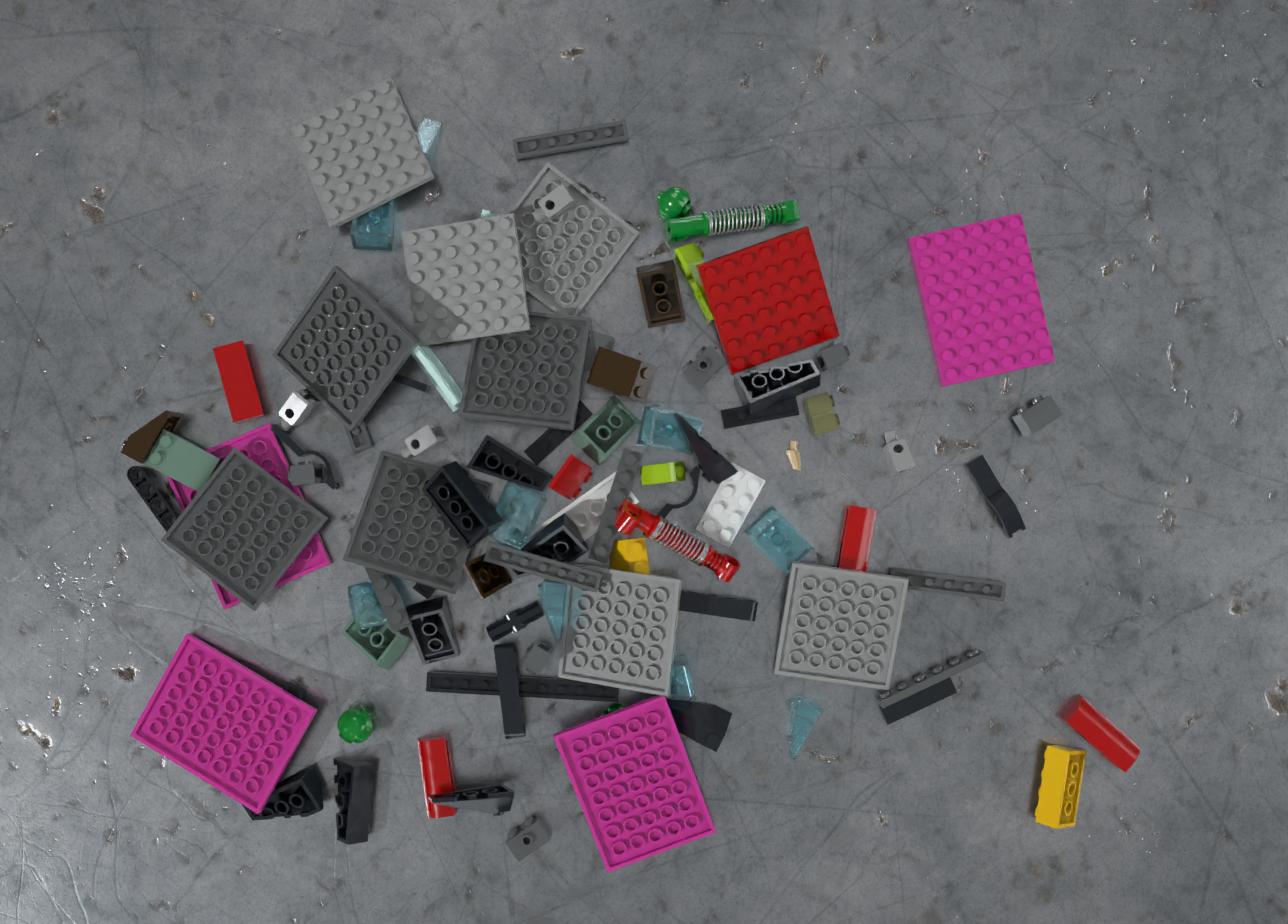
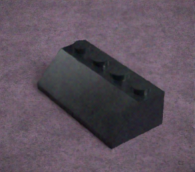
(461, 504)

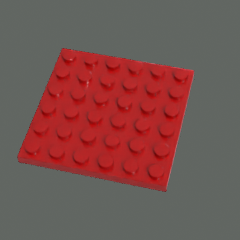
(768, 299)

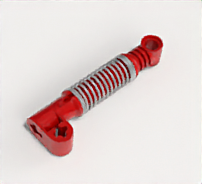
(655, 527)

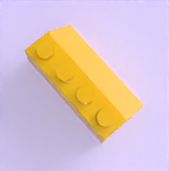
(630, 555)
(1060, 786)

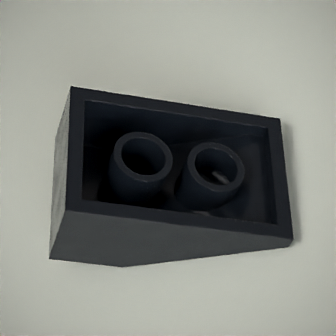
(432, 630)

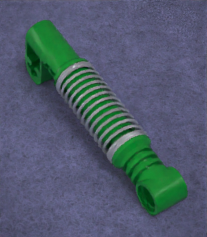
(736, 218)

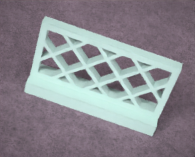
(438, 376)

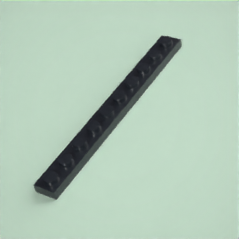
(530, 686)

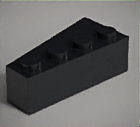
(776, 384)

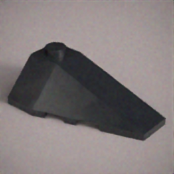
(714, 465)
(557, 541)
(700, 721)
(292, 797)
(487, 799)

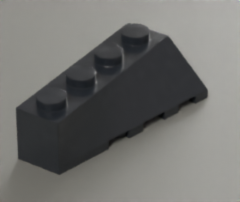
(506, 464)
(353, 799)

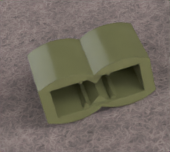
(821, 413)

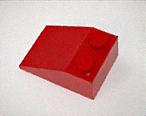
(571, 477)

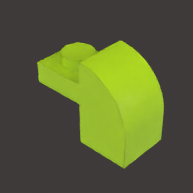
(662, 473)

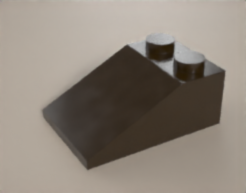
(660, 293)
(622, 375)
(142, 441)
(486, 576)

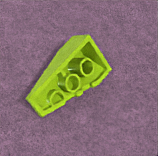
(687, 259)

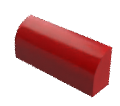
(238, 382)
(856, 538)
(1102, 734)
(436, 773)

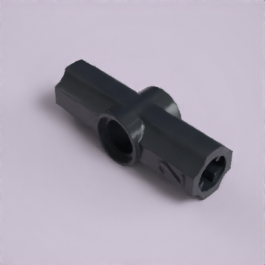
(515, 621)

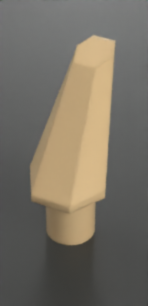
(794, 455)

